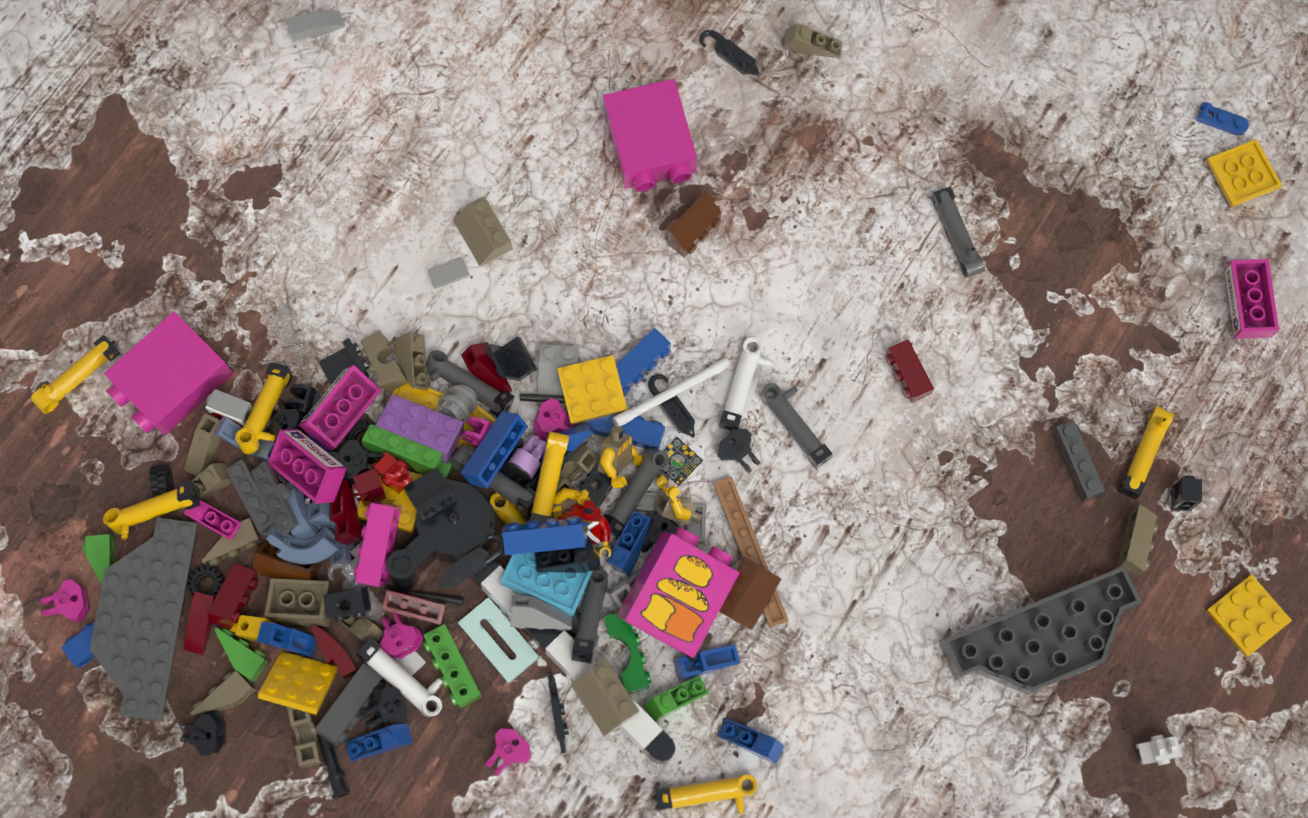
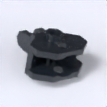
(307, 400)
(285, 419)
(739, 450)
(356, 459)
(658, 525)
(385, 706)
(204, 733)

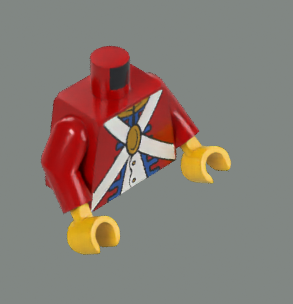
(595, 525)

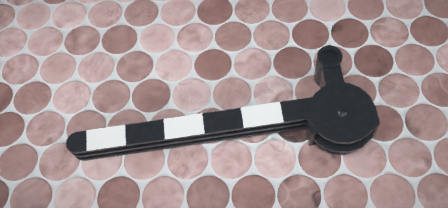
(456, 533)

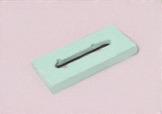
(524, 653)

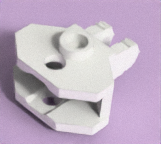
(1159, 750)

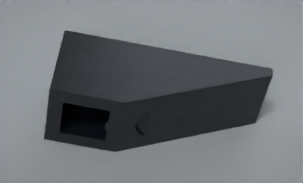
(569, 560)

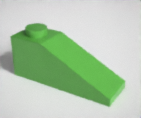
(100, 553)

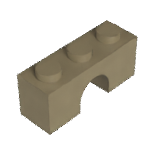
(389, 375)
(581, 461)
(307, 746)

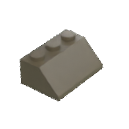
(482, 231)
(1138, 540)
(297, 602)
(605, 697)

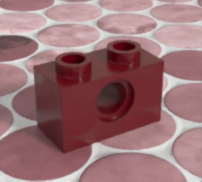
(368, 487)

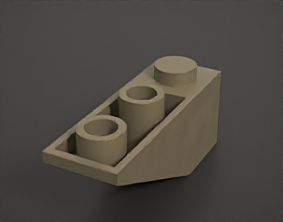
(811, 42)
(412, 359)
(203, 445)
(211, 481)
(244, 539)
(361, 627)
(229, 694)

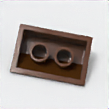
(694, 225)
(270, 565)
(749, 593)

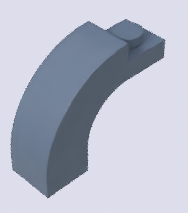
(227, 431)
(296, 501)
(319, 516)
(303, 550)

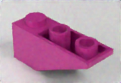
(214, 520)

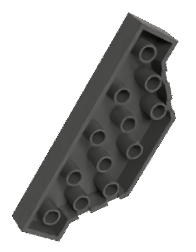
(142, 618)
(1047, 637)

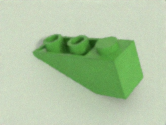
(242, 659)
(675, 699)

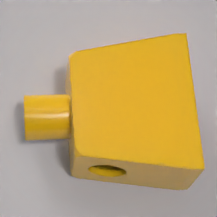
(248, 627)

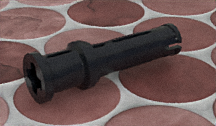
(336, 776)

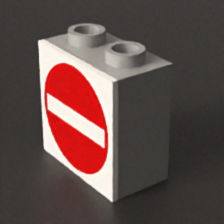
(225, 405)

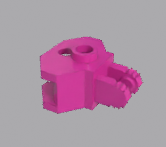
(550, 418)
(480, 427)
(69, 601)
(399, 638)
(510, 754)

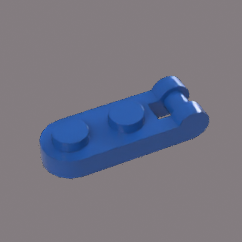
(1222, 119)

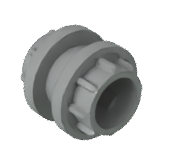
(458, 402)

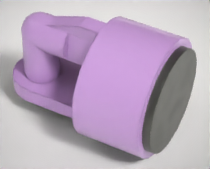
(526, 460)

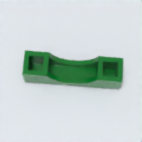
(634, 676)

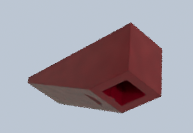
(483, 367)

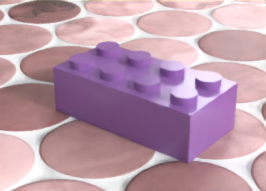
(422, 425)

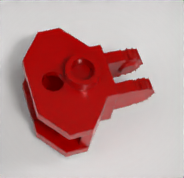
(392, 472)

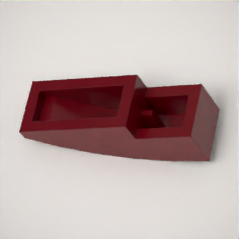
(345, 515)
(198, 623)
(334, 653)

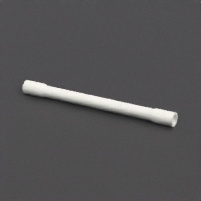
(629, 415)

